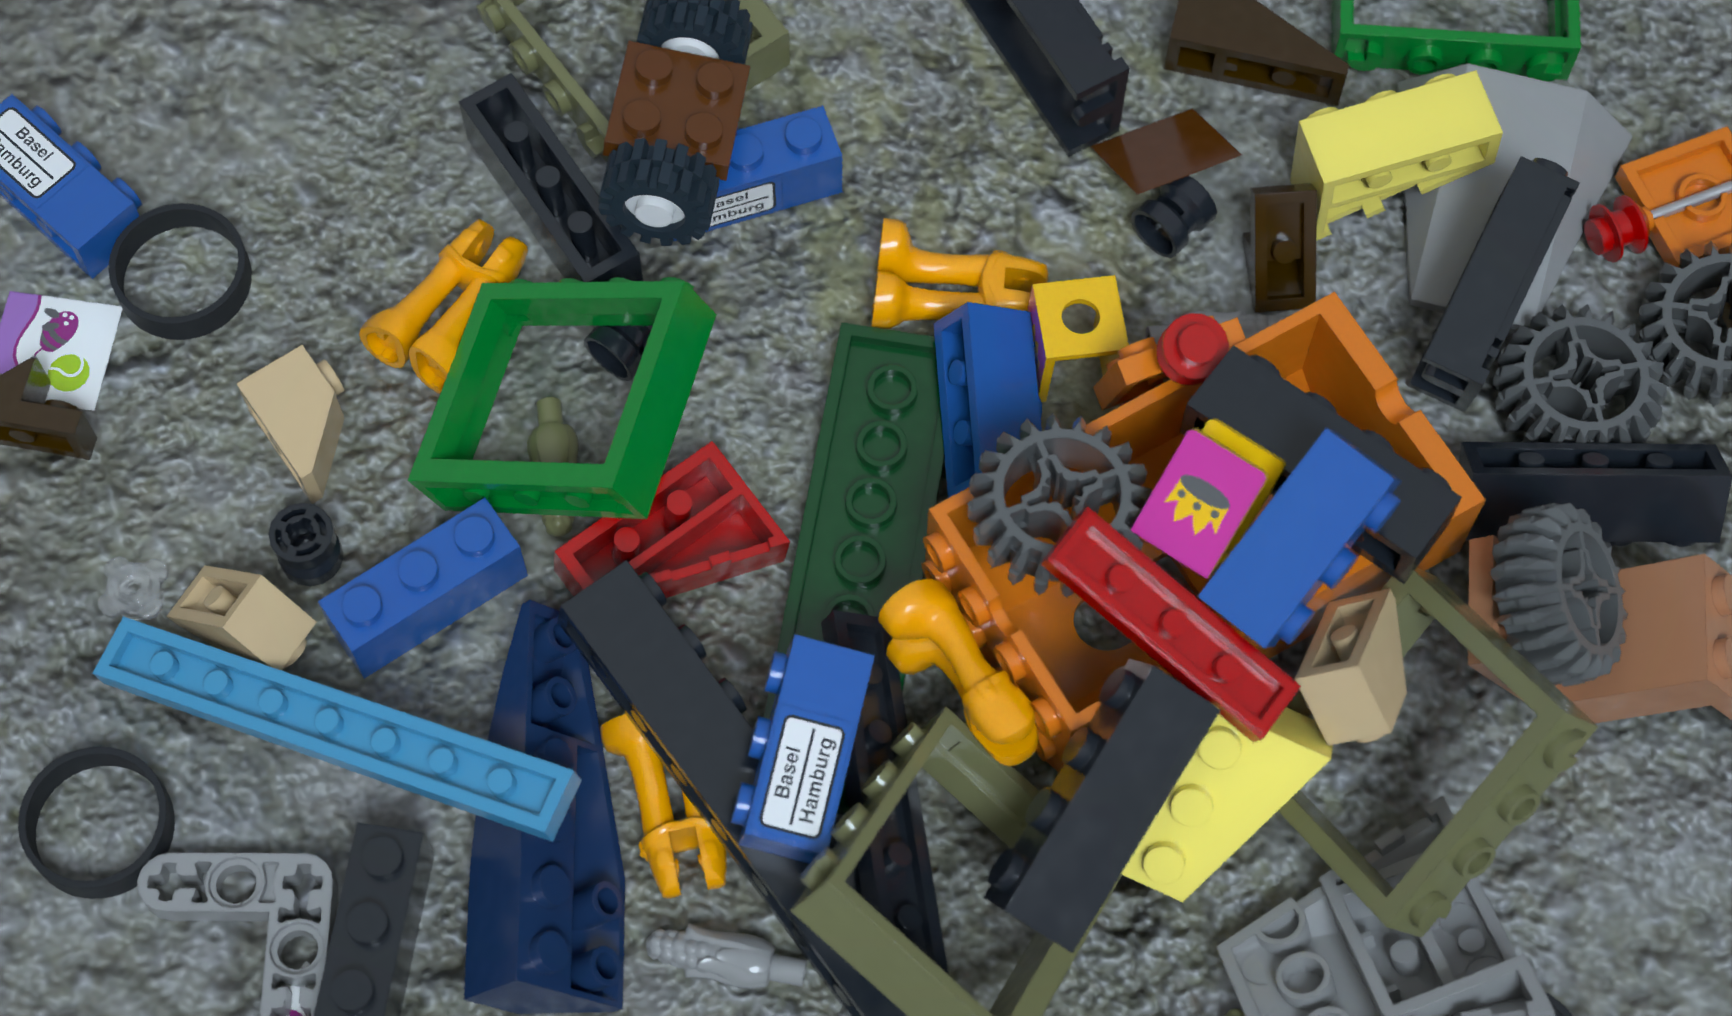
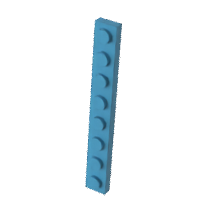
(340, 728)

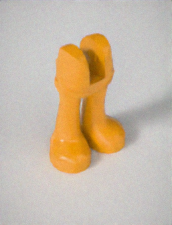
(1001, 278)
(395, 332)
(932, 632)
(661, 832)

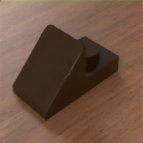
(1282, 247)
(40, 424)

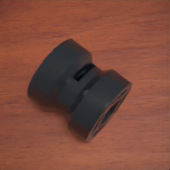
(1170, 218)
(618, 348)
(313, 557)

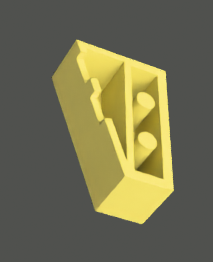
(1393, 144)
(1225, 799)

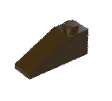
(1253, 49)

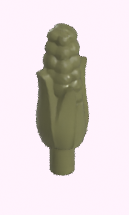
(553, 443)

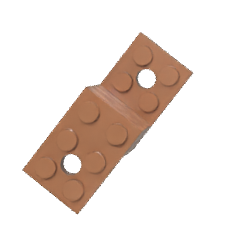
(1674, 643)

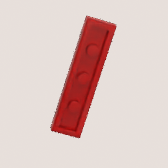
(1170, 624)

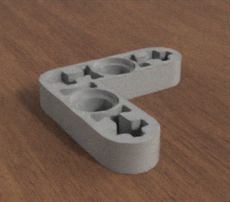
(269, 902)

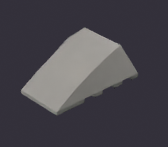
(1536, 122)
(1341, 960)

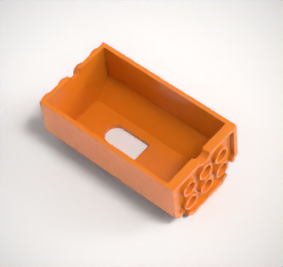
(1036, 636)

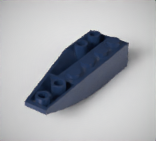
(540, 910)

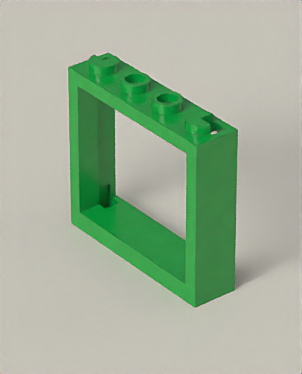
(1435, 50)
(647, 425)

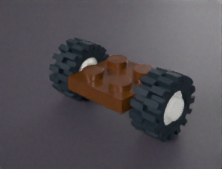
(675, 118)

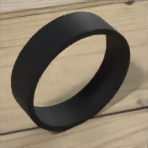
(162, 220)
(61, 770)

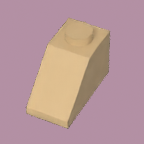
(298, 414)
(243, 616)
(1355, 669)

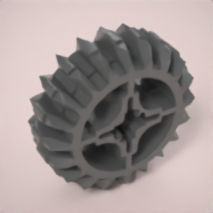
(1668, 316)
(1592, 357)
(1012, 530)
(1559, 593)

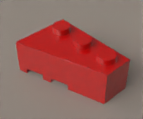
(696, 534)

